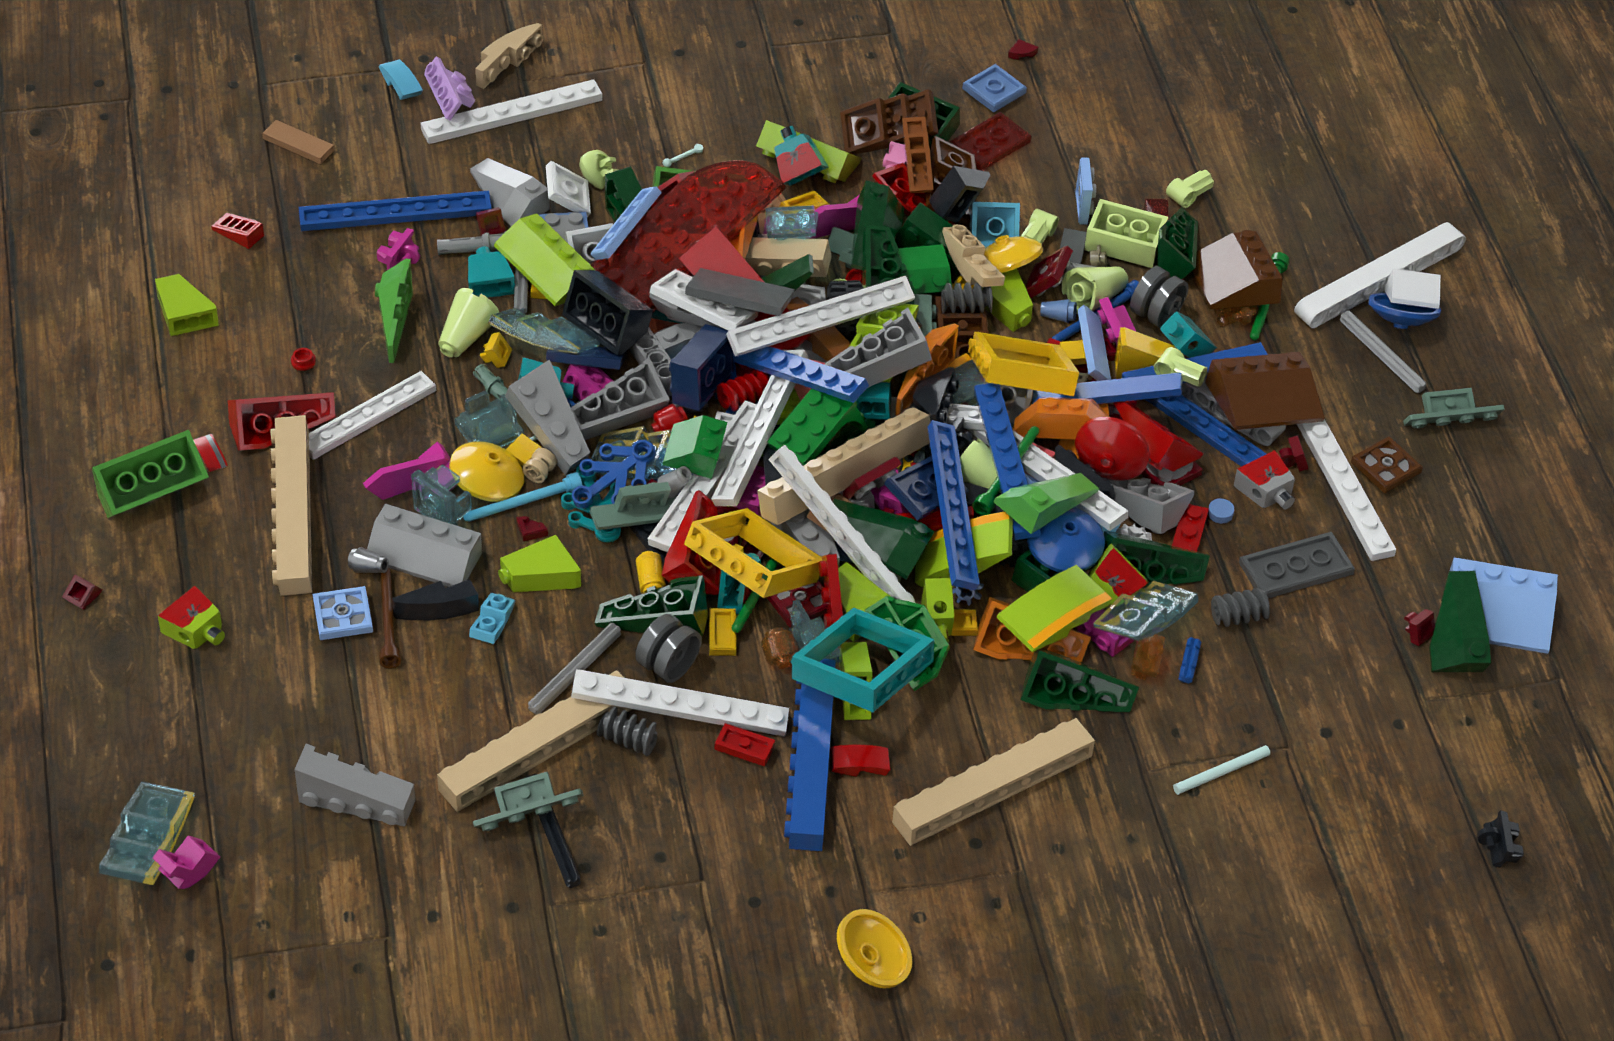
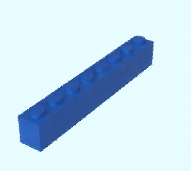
(810, 767)

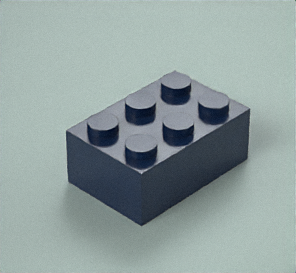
(701, 367)

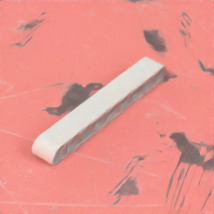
(1372, 277)

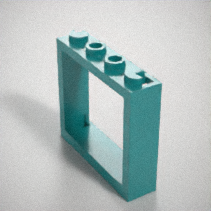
(870, 695)

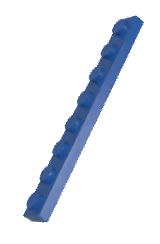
(393, 210)
(805, 372)
(1002, 444)
(953, 506)

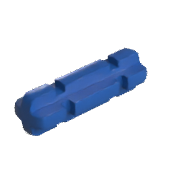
(1189, 660)

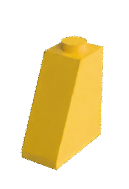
(1137, 351)

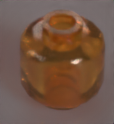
(779, 647)

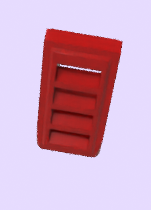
(247, 239)

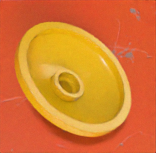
(1012, 252)
(487, 471)
(874, 948)

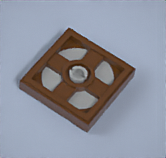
(1386, 464)

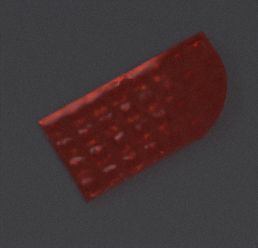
(715, 195)

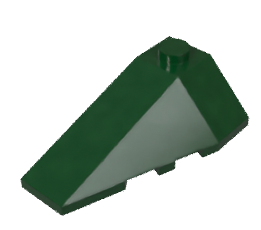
(875, 207)
(881, 258)
(793, 274)
(893, 537)
(1160, 561)
(681, 599)
(1460, 629)
(1067, 684)

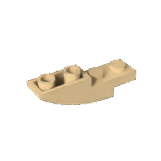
(507, 50)
(969, 257)

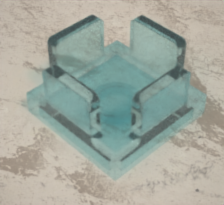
(489, 421)
(433, 496)

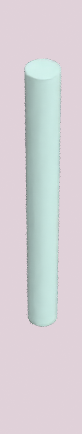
(1221, 770)

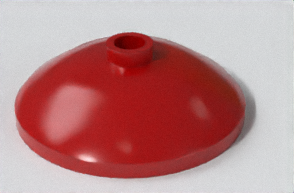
(1112, 448)

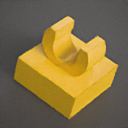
(496, 350)

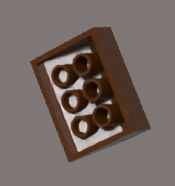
(1237, 272)
(1265, 390)

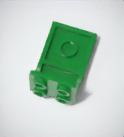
(815, 424)

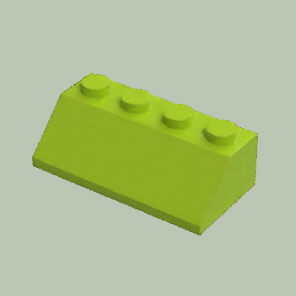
(840, 163)
(541, 256)

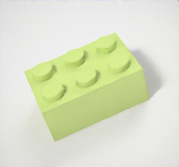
(1125, 233)

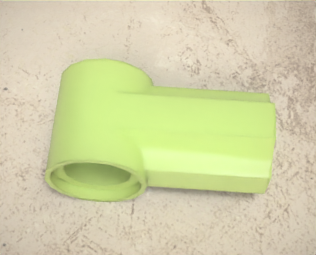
(1185, 191)
(1041, 225)
(1174, 362)

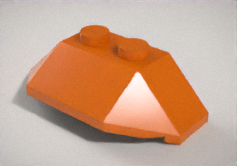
(1057, 417)

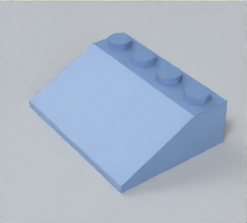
(1515, 604)

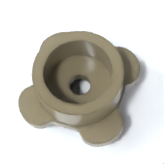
(1098, 257)

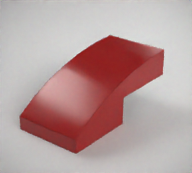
(857, 758)

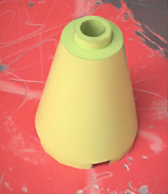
(1091, 284)
(465, 322)
(978, 465)

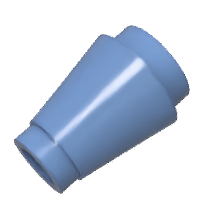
(1059, 310)

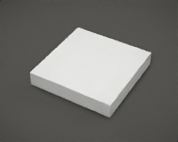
(567, 188)

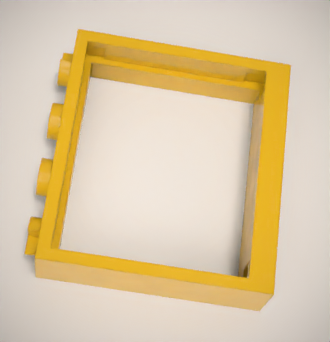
(1023, 363)
(708, 537)

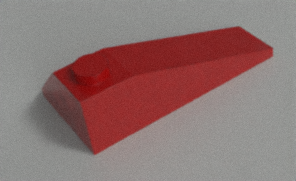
(897, 180)
(255, 417)
(1164, 446)
(682, 560)

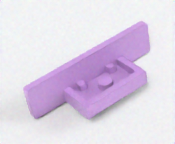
(448, 88)

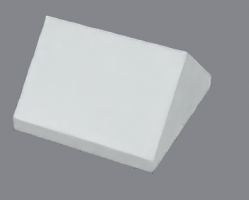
(586, 240)
(1413, 288)

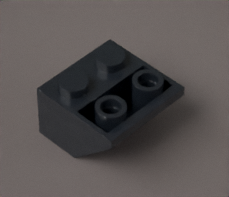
(958, 192)

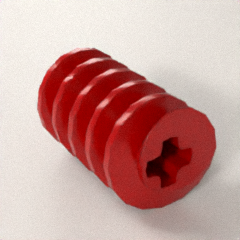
(742, 389)

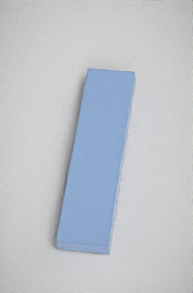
(625, 223)
(1093, 344)

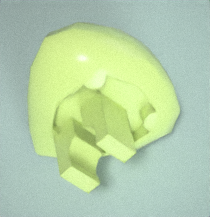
(595, 166)

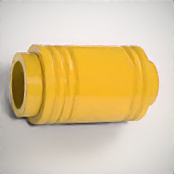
(650, 571)

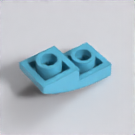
(401, 78)
(492, 618)

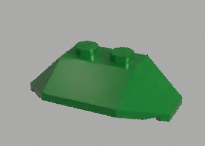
(918, 619)

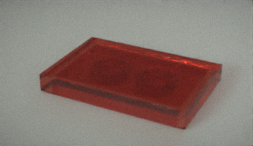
(992, 140)

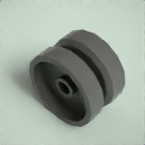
(1158, 296)
(668, 648)

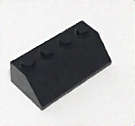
(606, 311)

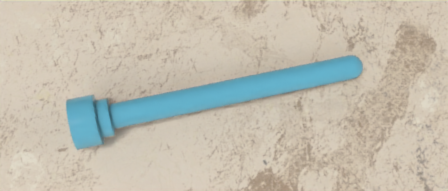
(569, 484)

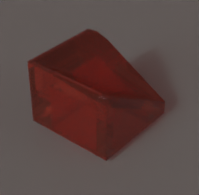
(1157, 206)

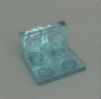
(791, 222)
(806, 629)

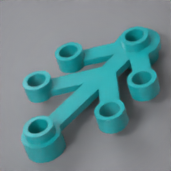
(604, 535)

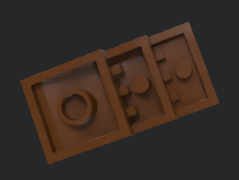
(879, 121)
(943, 158)
(967, 322)

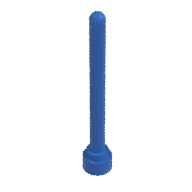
(1117, 301)

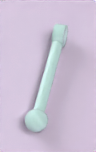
(698, 148)

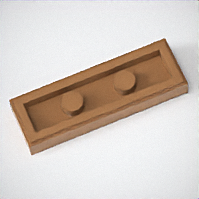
(298, 142)

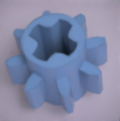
(963, 596)

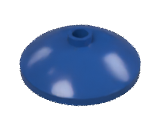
(1402, 314)
(1063, 548)

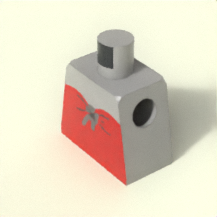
(1266, 481)

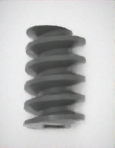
(966, 297)
(1239, 606)
(628, 731)

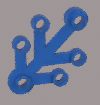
(615, 470)

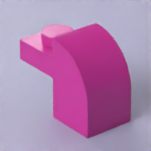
(188, 864)

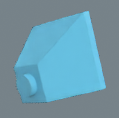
(994, 220)

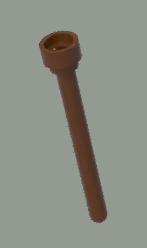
(389, 654)

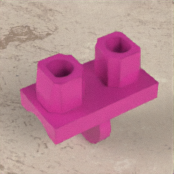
(401, 249)

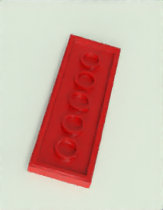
(719, 255)

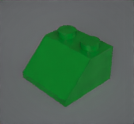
(926, 268)
(696, 445)

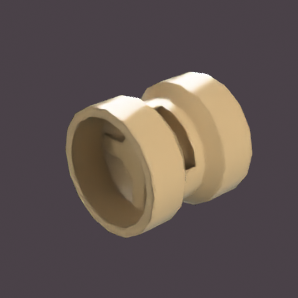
(539, 466)

